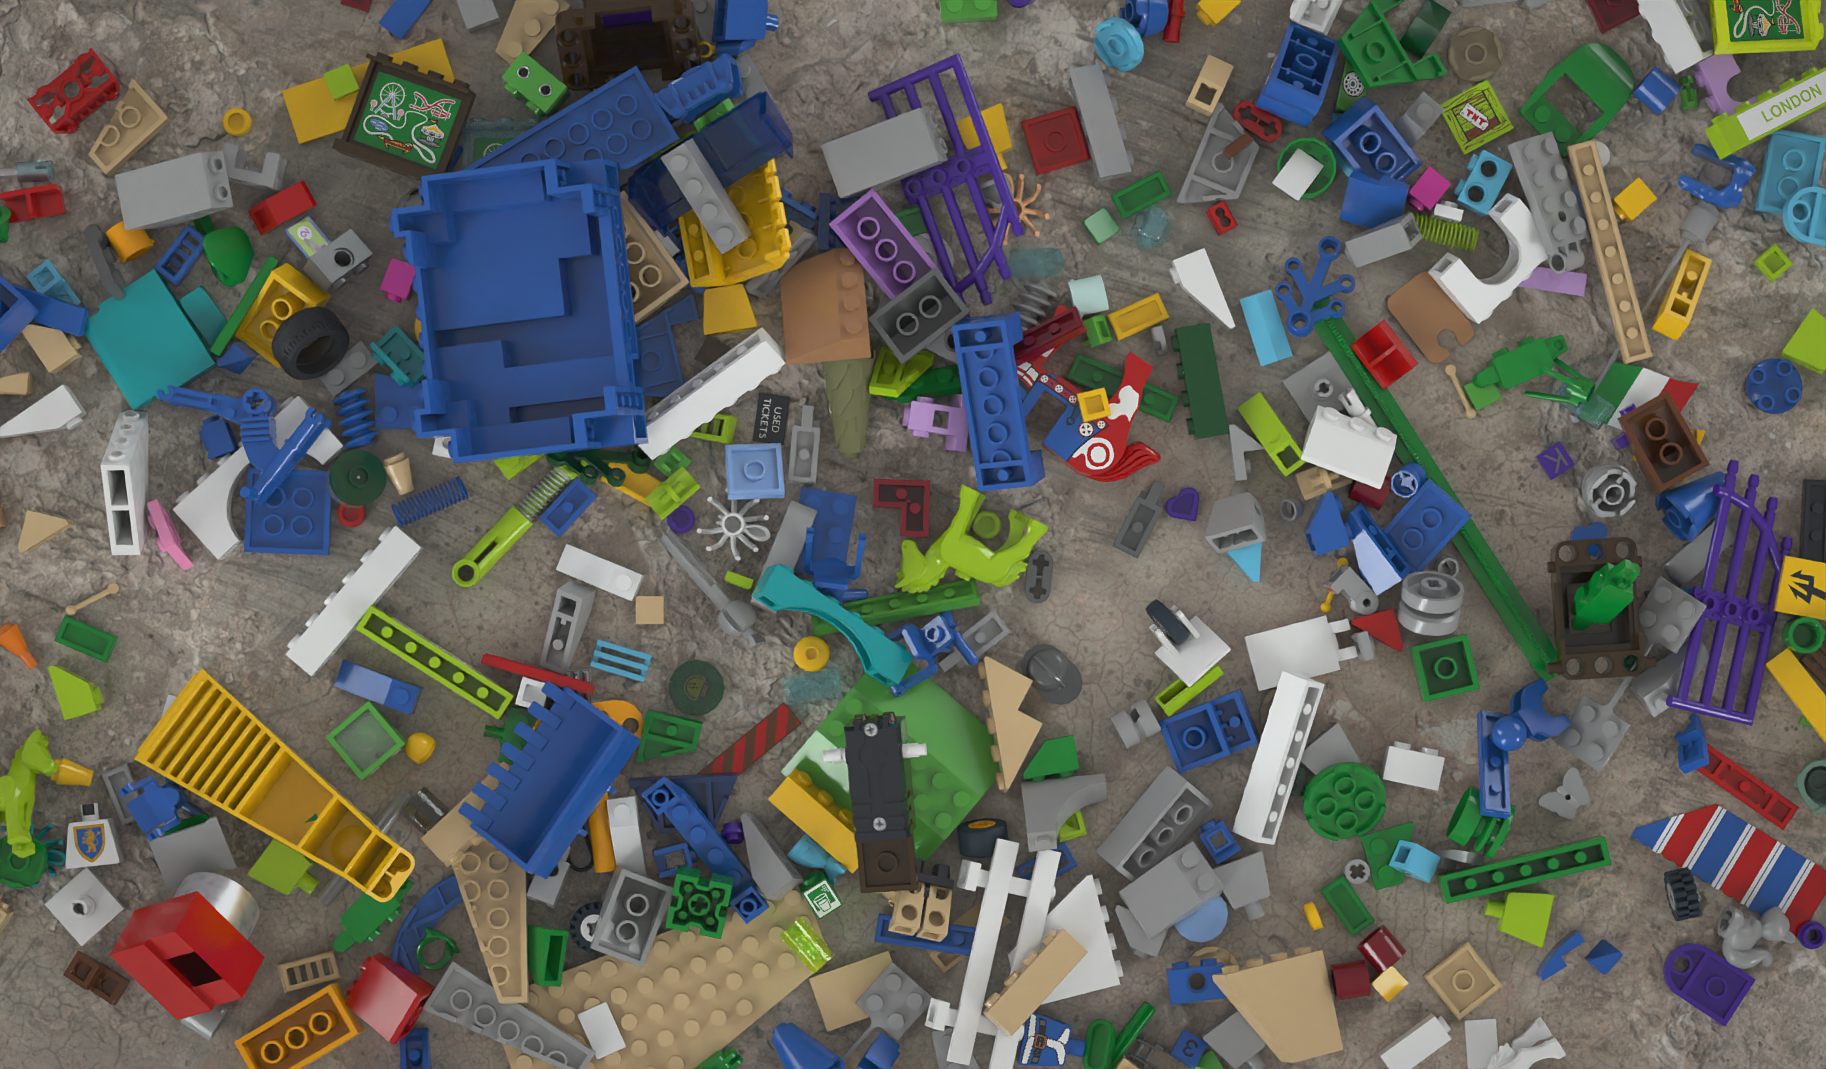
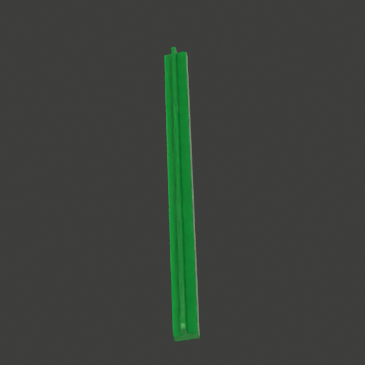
(1468, 539)

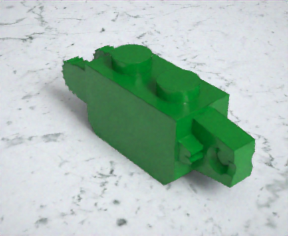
(1521, 364)
(1604, 595)
(365, 917)

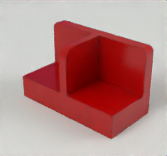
(34, 203)
(1384, 354)

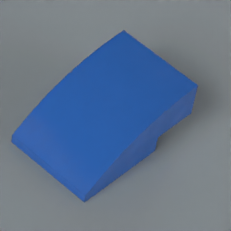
(1209, 731)

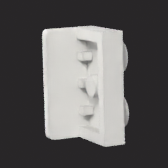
(1315, 14)

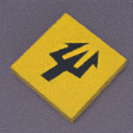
(1802, 588)

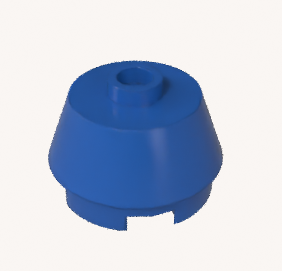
(1146, 16)

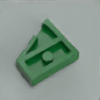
(667, 735)
(1379, 850)

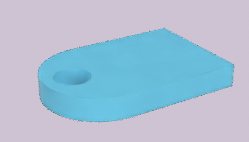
(1812, 226)

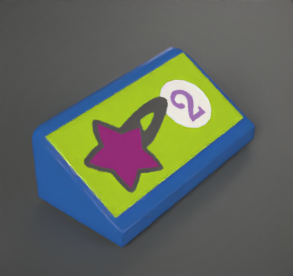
(307, 237)

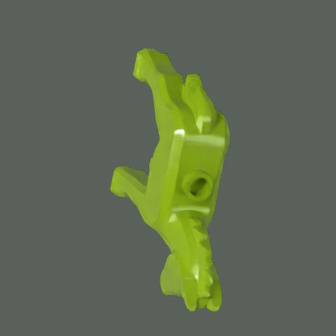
(965, 553)
(18, 791)

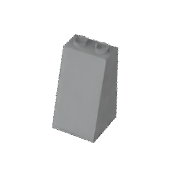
(885, 153)
(174, 191)

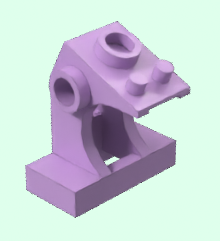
(920, 420)

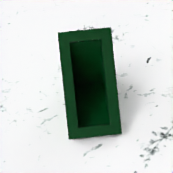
(1424, 28)

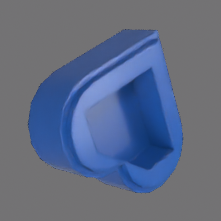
(1592, 531)

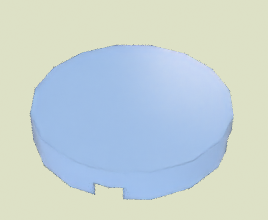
(1204, 923)

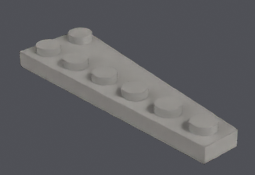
(474, 1004)

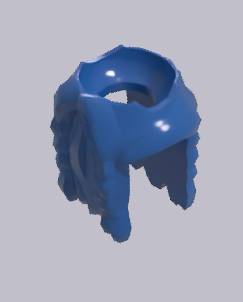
(1731, 194)

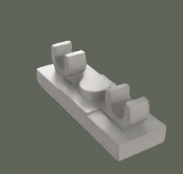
(801, 240)

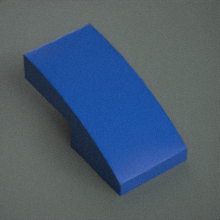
(1553, 961)

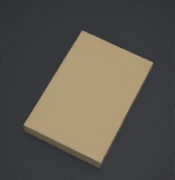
(843, 986)

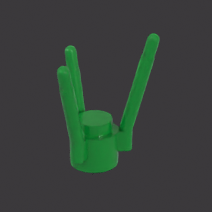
(1579, 388)

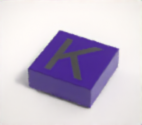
(1555, 460)

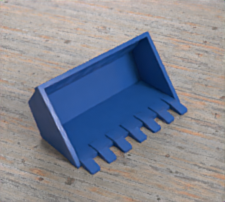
(551, 781)

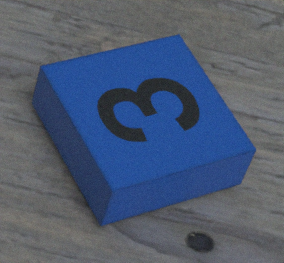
(1188, 1049)

